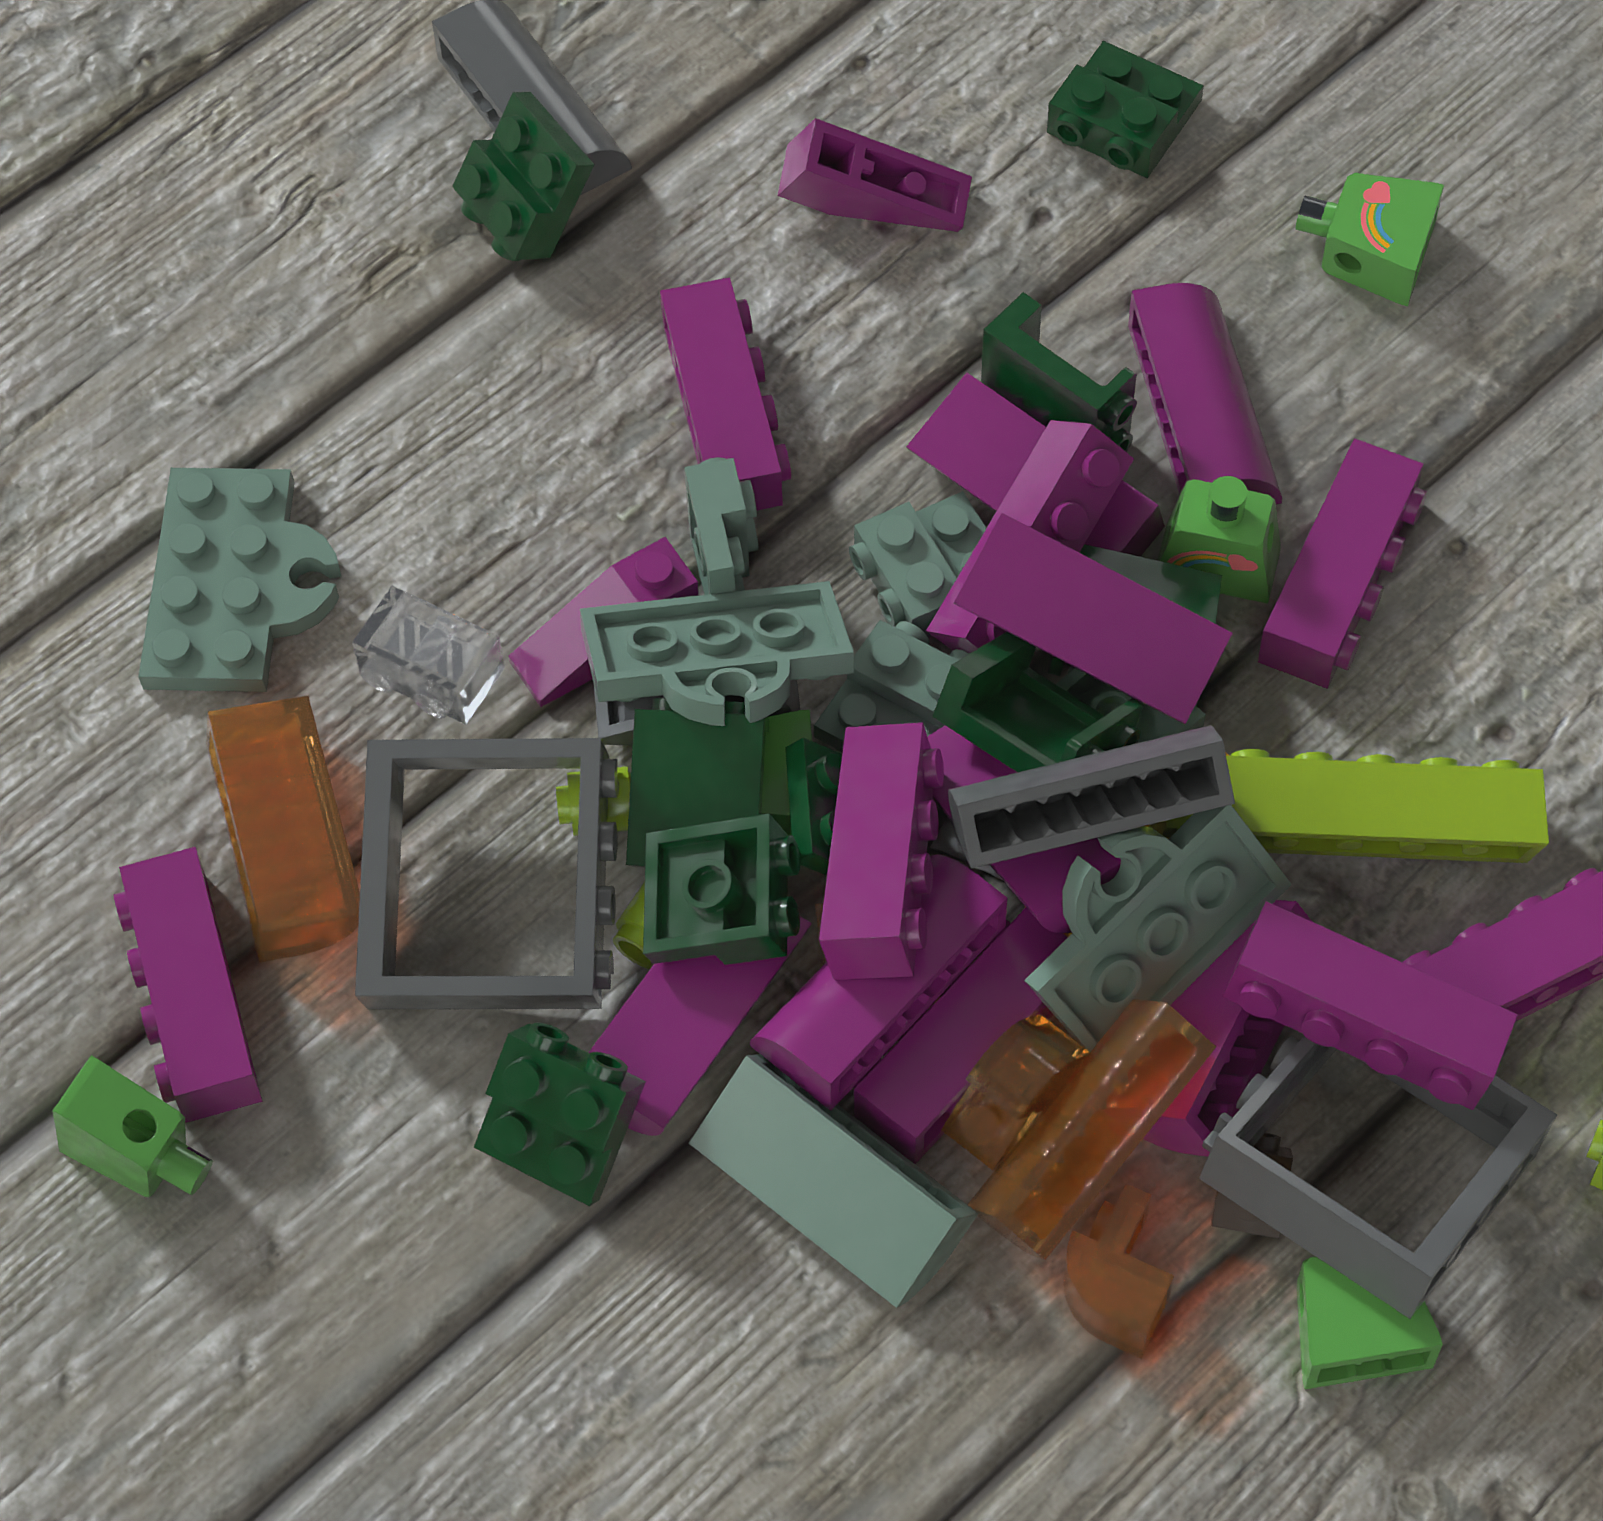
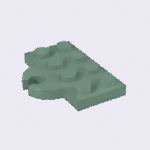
(230, 580)
(717, 647)
(1156, 920)

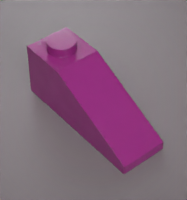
(871, 180)
(556, 656)

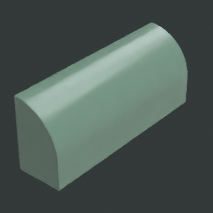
(833, 1180)

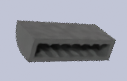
(496, 55)
(1091, 796)

